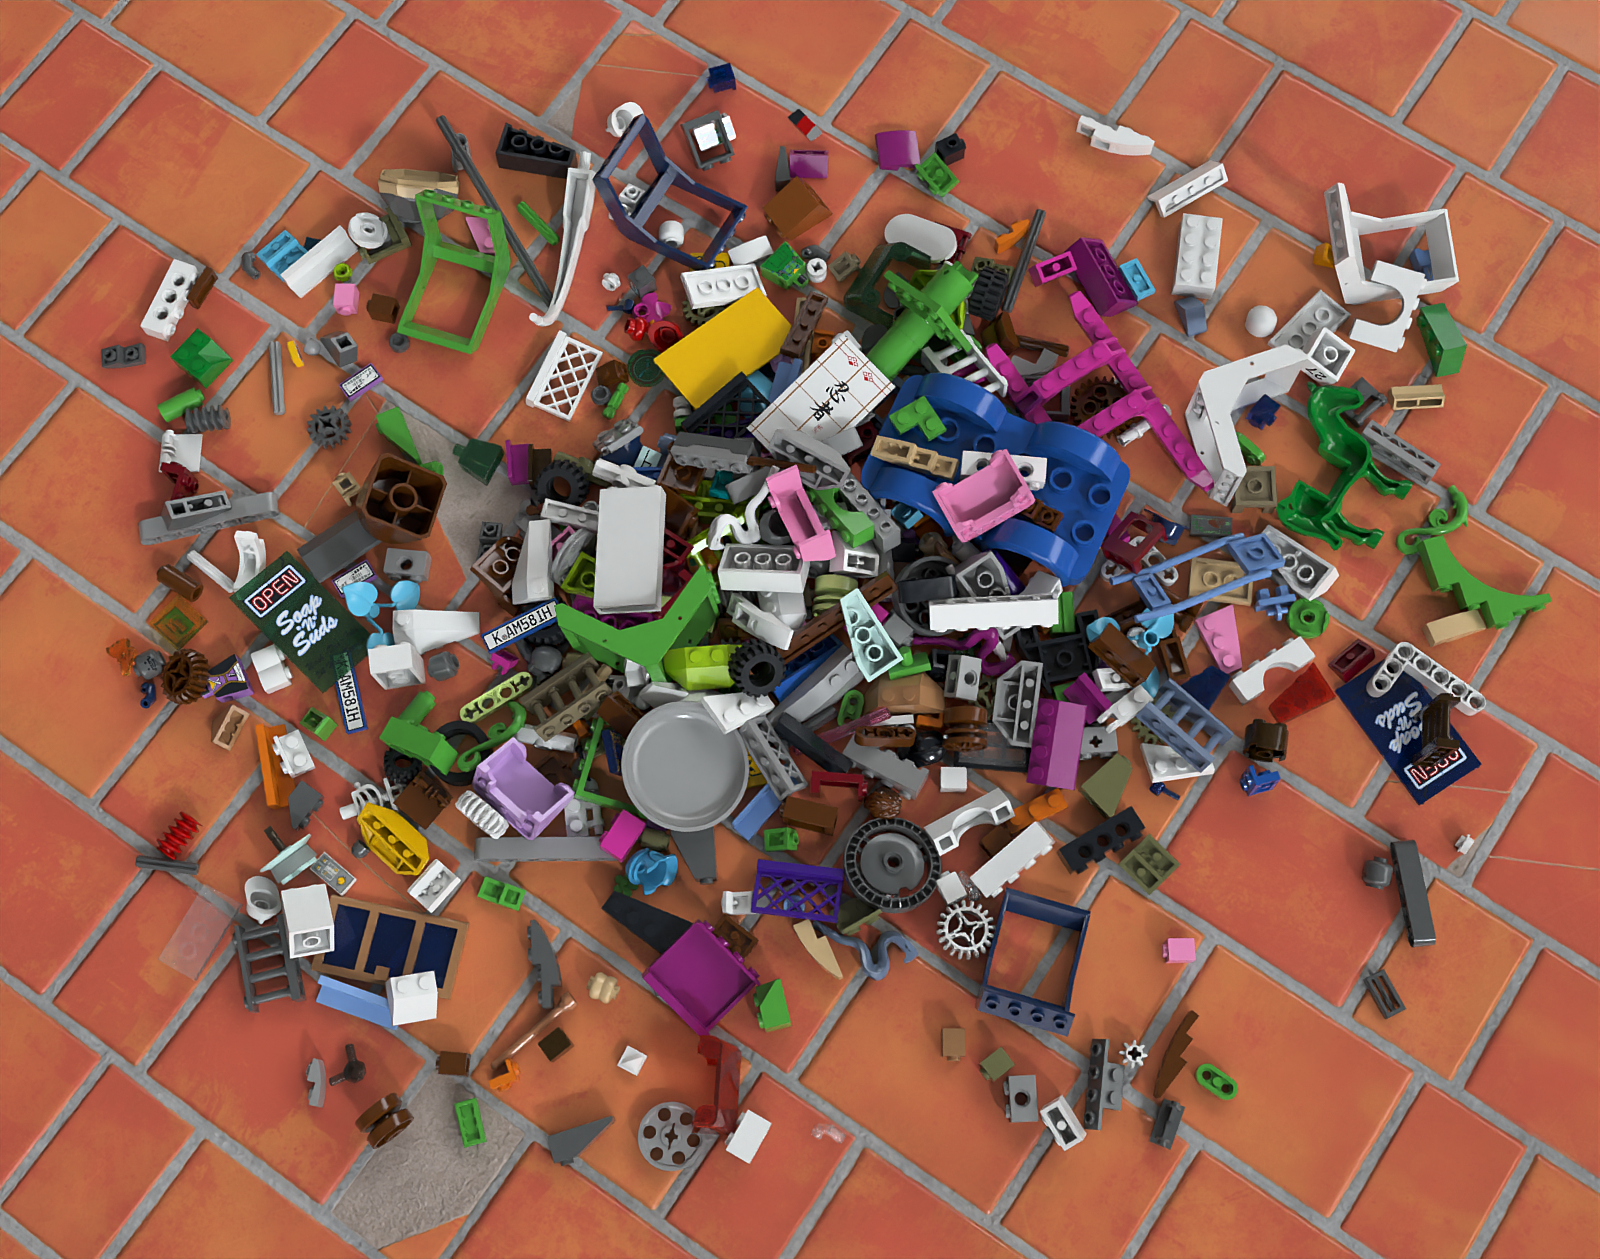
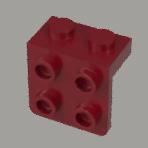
(185, 482)

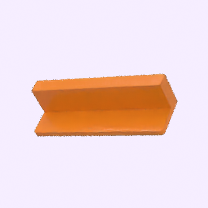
(276, 783)

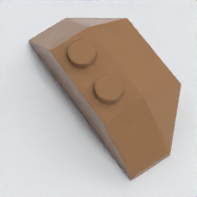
(904, 695)

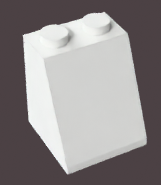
(307, 920)

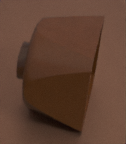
(399, 500)

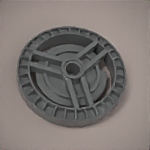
(886, 879)

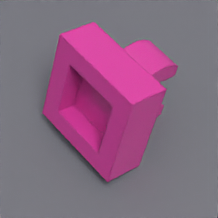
(504, 659)

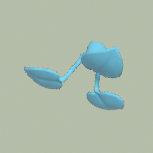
(360, 601)
(1156, 629)

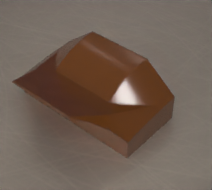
(1002, 333)

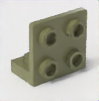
(854, 914)

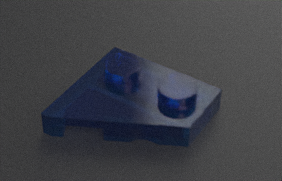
(1206, 686)

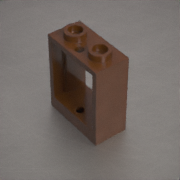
(809, 815)

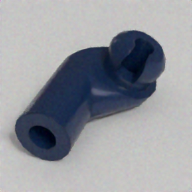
(150, 691)

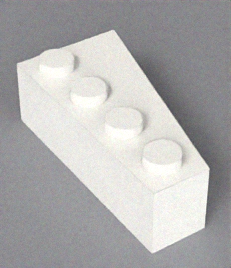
(1013, 859)

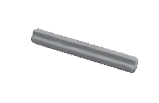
(276, 378)

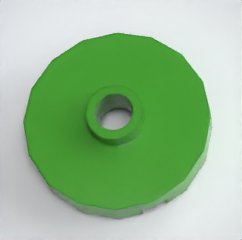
(1314, 611)

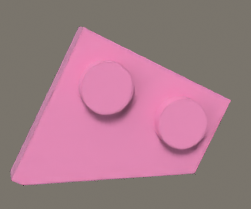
(481, 234)

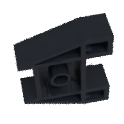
(1061, 657)

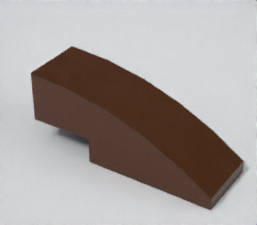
(1173, 657)

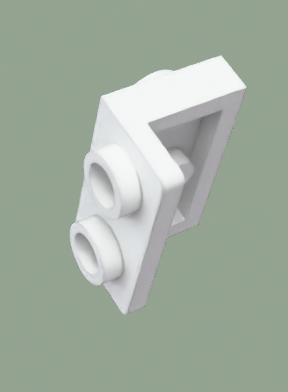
(433, 885)

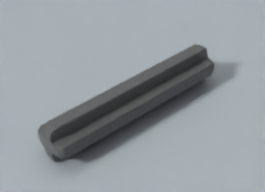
(167, 865)

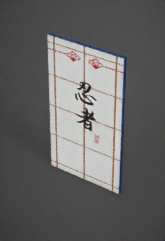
(827, 396)

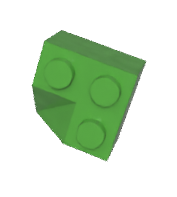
(773, 1006)

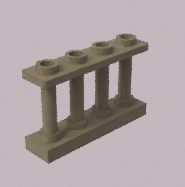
(558, 685)

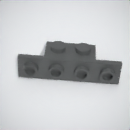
(1104, 1085)

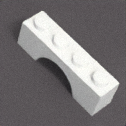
(1291, 656)
(989, 809)

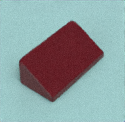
(1352, 660)

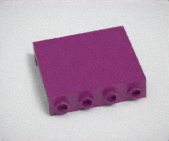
(700, 977)

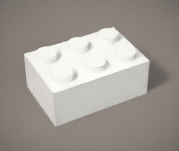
(396, 665)

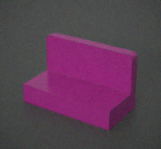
(809, 163)
(517, 463)
(1086, 693)

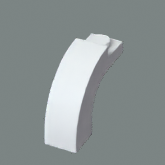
(252, 557)

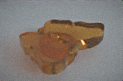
(124, 653)

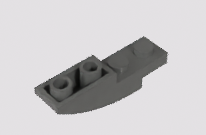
(544, 955)

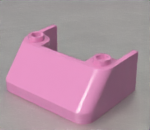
(799, 516)

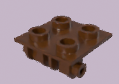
(423, 800)

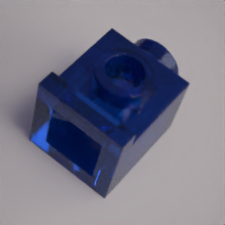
(721, 78)

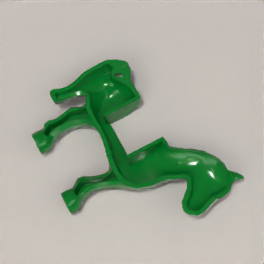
(1311, 510)

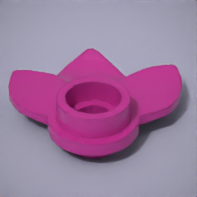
(652, 308)

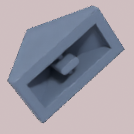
(1192, 315)

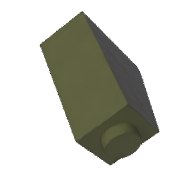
(1107, 785)

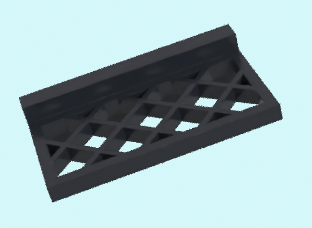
(719, 401)

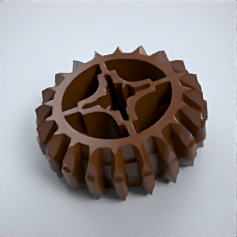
(185, 676)

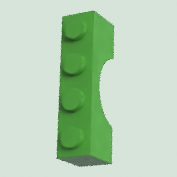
(852, 526)

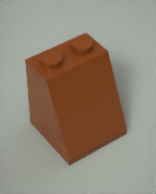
(796, 209)

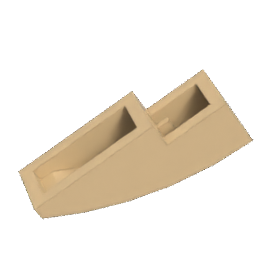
(1453, 627)
(818, 948)

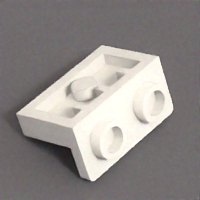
(294, 754)

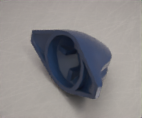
(626, 454)

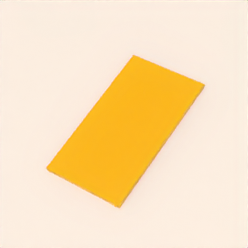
(731, 342)

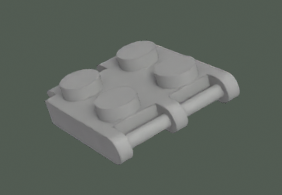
(618, 436)

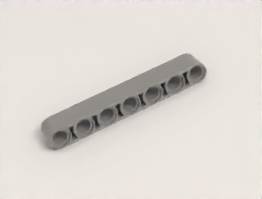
(752, 483)
(243, 511)
(540, 849)

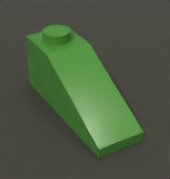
(396, 431)

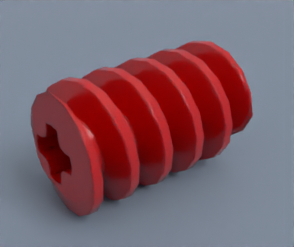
(178, 835)

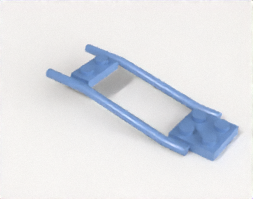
(1253, 554)

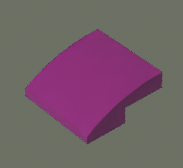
(897, 149)

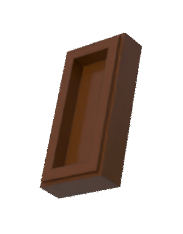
(202, 287)

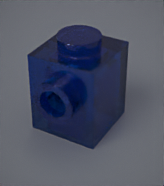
(1263, 412)

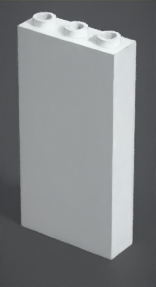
(630, 549)

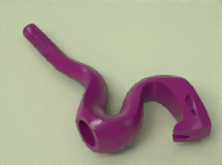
(991, 640)

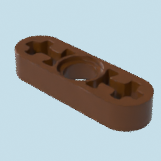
(872, 736)

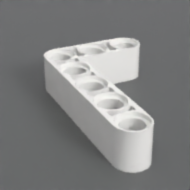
(1424, 676)

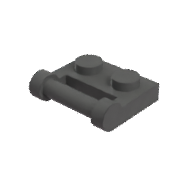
(1367, 391)

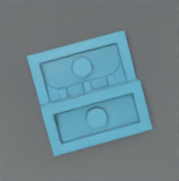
(281, 253)

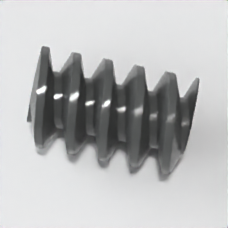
(207, 420)

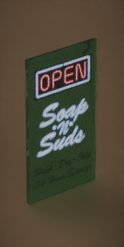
(303, 621)

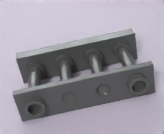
(291, 967)

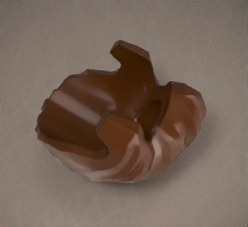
(883, 803)

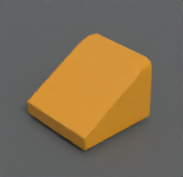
(1324, 255)

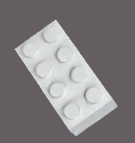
(1197, 256)
(762, 568)

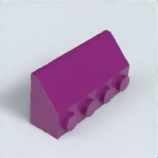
(1101, 277)
(1056, 744)

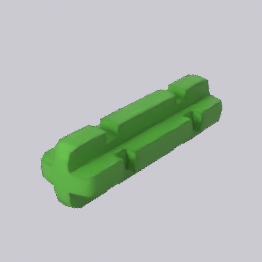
(615, 400)

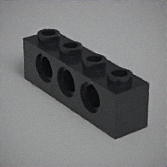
(1126, 819)

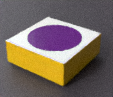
(295, 353)

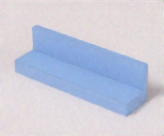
(354, 1001)

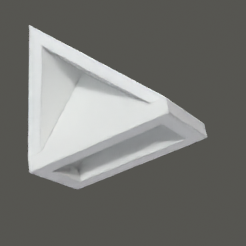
(662, 693)

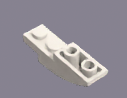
(1122, 141)
(759, 623)

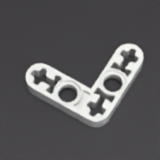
(1152, 552)

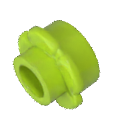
(342, 267)

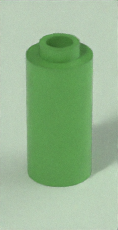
(178, 404)
(418, 708)

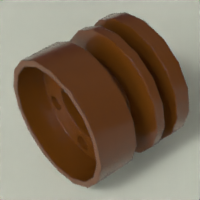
(965, 728)

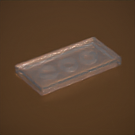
(200, 932)

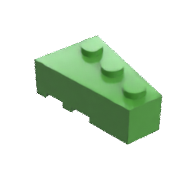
(419, 743)

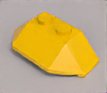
(393, 839)

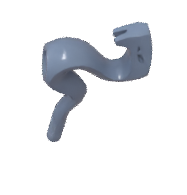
(874, 971)

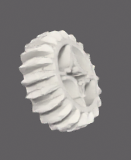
(482, 814)
(962, 920)

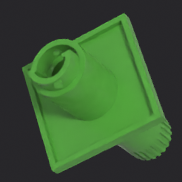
(924, 315)

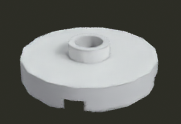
(367, 230)

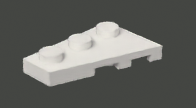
(735, 709)
(1166, 764)

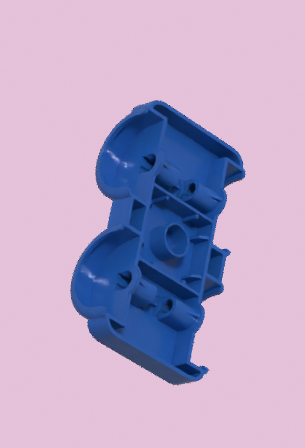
(1081, 479)

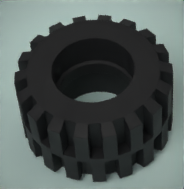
(988, 293)
(568, 471)
(545, 637)
(766, 678)

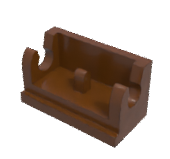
(619, 713)

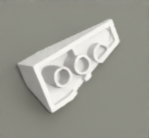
(532, 575)

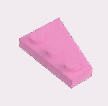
(1221, 638)

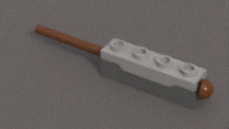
(723, 454)

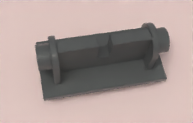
(1167, 1123)

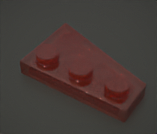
(1304, 695)

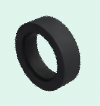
(465, 728)

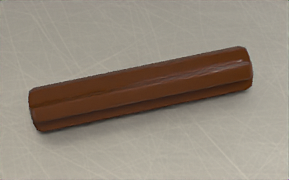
(1039, 345)

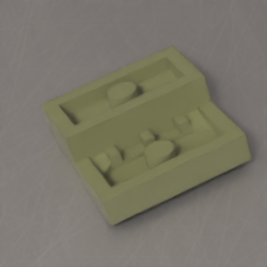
(1149, 864)

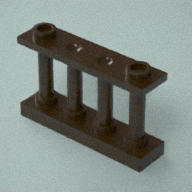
(1436, 737)

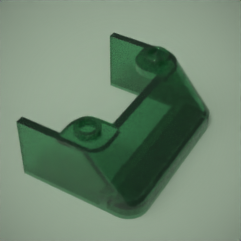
(862, 296)

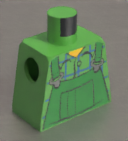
(785, 268)

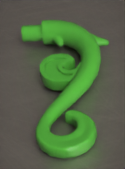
(1436, 528)
(498, 734)

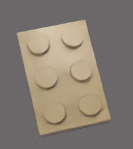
(1211, 573)

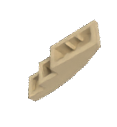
(915, 458)

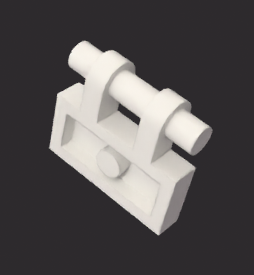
(577, 821)

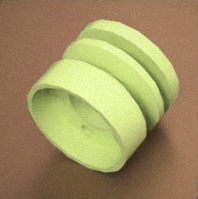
(829, 591)

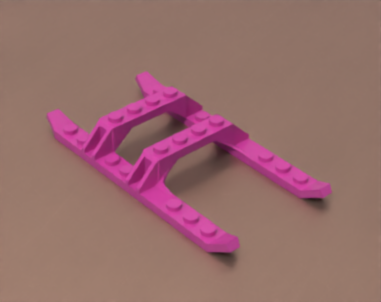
(1138, 401)

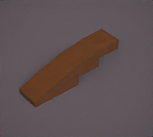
(1172, 1062)

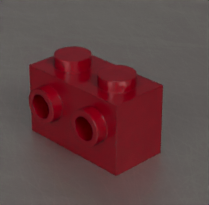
(868, 435)

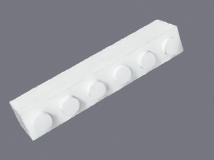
(993, 612)

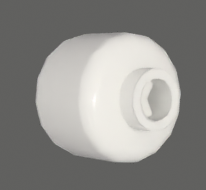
(671, 233)

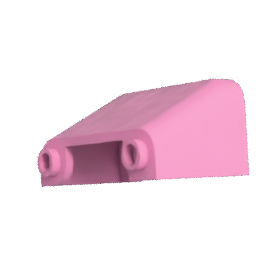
(984, 497)

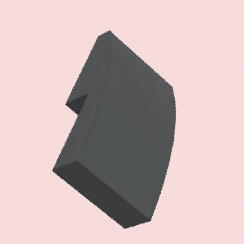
(123, 357)
(489, 535)

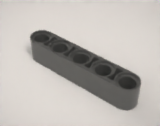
(1412, 893)

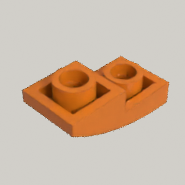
(1016, 233)

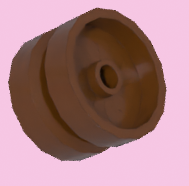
(384, 1120)

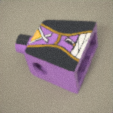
(228, 681)

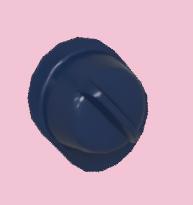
(1172, 530)

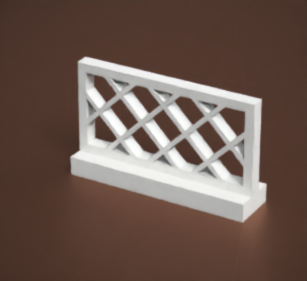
(546, 374)

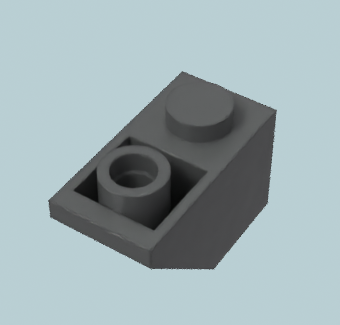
(340, 347)
(302, 804)

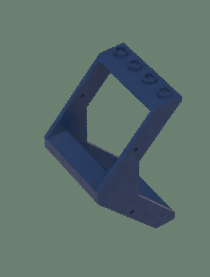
(668, 174)
(1025, 1008)

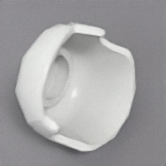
(1261, 321)

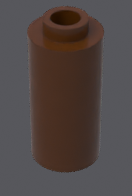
(179, 582)

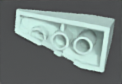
(869, 641)

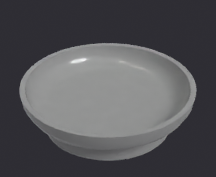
(684, 767)

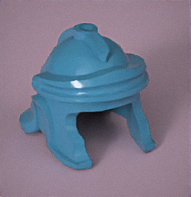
(651, 869)

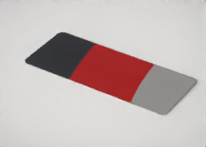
(804, 124)

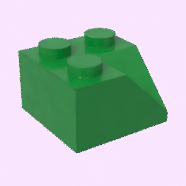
(201, 358)

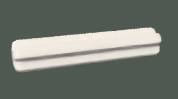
(211, 571)

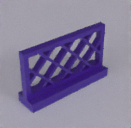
(803, 874)

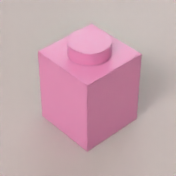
(346, 299)
(1178, 950)

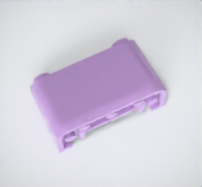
(519, 790)

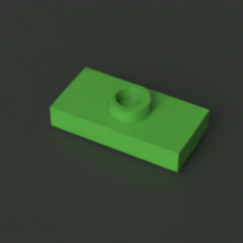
(470, 1122)

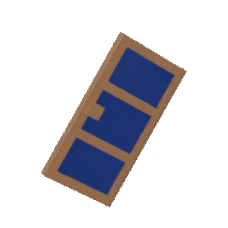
(390, 942)

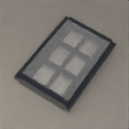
(997, 756)

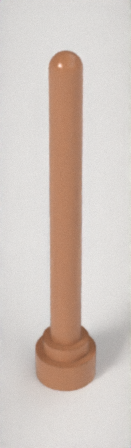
(566, 1003)

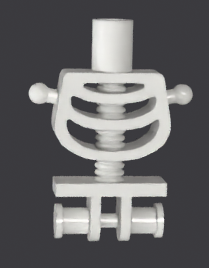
(356, 807)

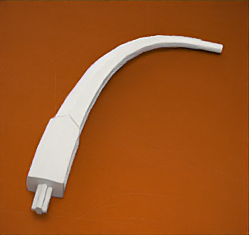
(576, 220)

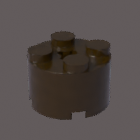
(1266, 741)

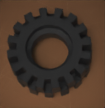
(399, 773)

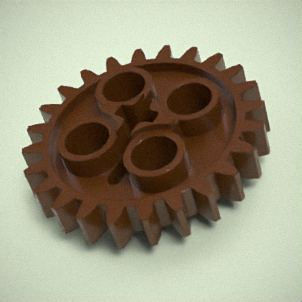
(1112, 393)

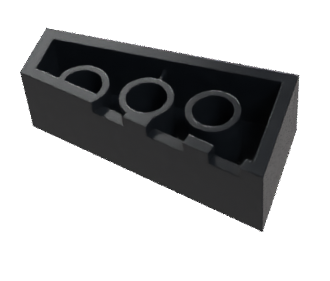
(533, 154)
(647, 922)

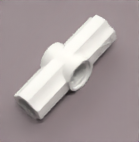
(620, 476)
(562, 741)

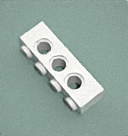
(168, 291)
(1033, 465)

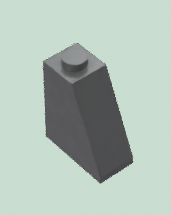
(699, 853)

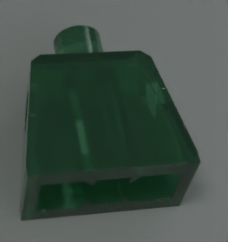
(479, 459)

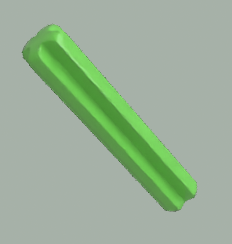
(538, 223)

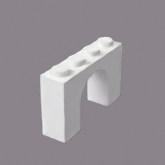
(1408, 285)

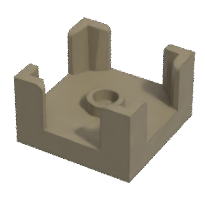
(1256, 490)

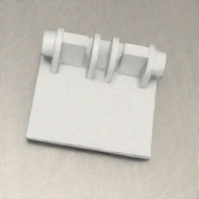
(181, 449)

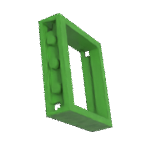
(584, 767)

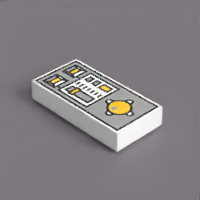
(333, 874)

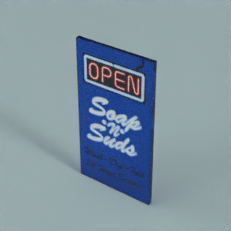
(1398, 737)

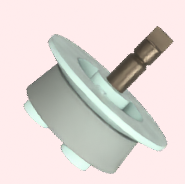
(291, 859)

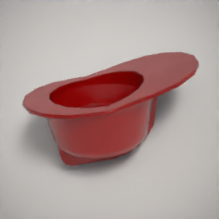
(664, 334)

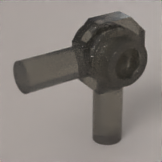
(353, 1071)

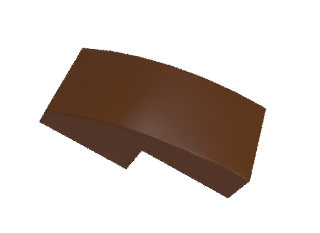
(1042, 516)

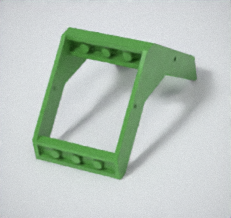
(435, 248)
(649, 641)

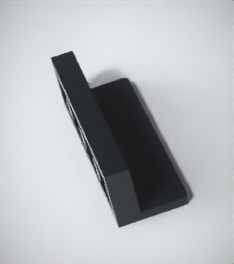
(811, 745)

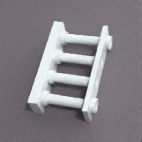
(932, 362)

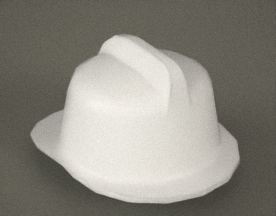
(621, 118)
(262, 898)

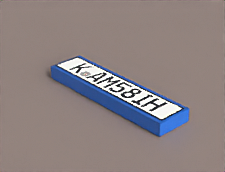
(520, 626)
(351, 703)

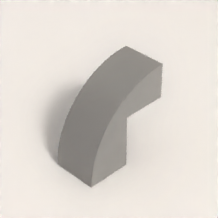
(1043, 366)

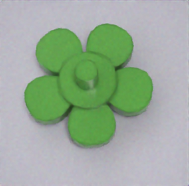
(624, 885)

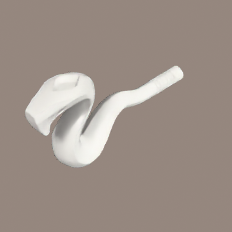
(750, 536)

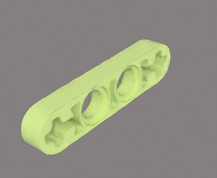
(495, 694)

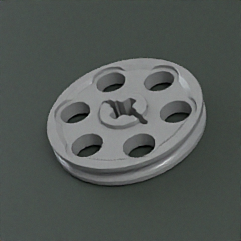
(579, 541)
(660, 1141)

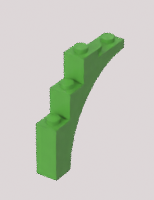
(1447, 574)

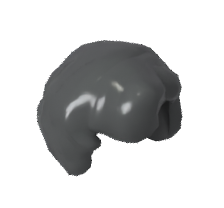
(773, 529)

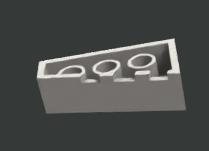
(887, 768)

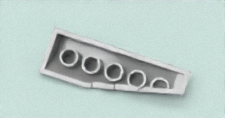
(821, 689)

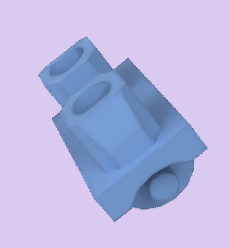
(1282, 599)

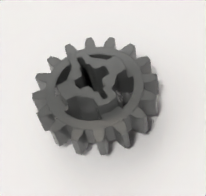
(329, 435)

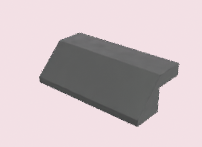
(337, 547)

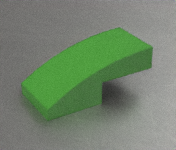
(501, 893)

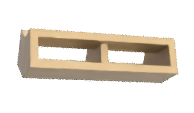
(1416, 397)

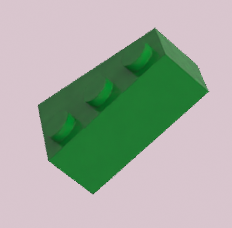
(1441, 339)

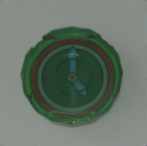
(643, 369)

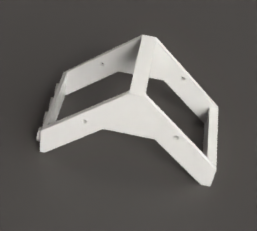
(1345, 232)
(1226, 390)

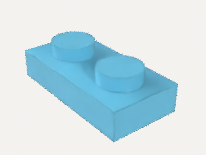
(1136, 279)

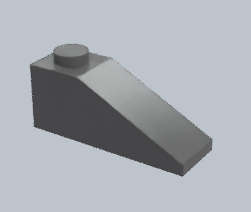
(193, 510)
(575, 1141)

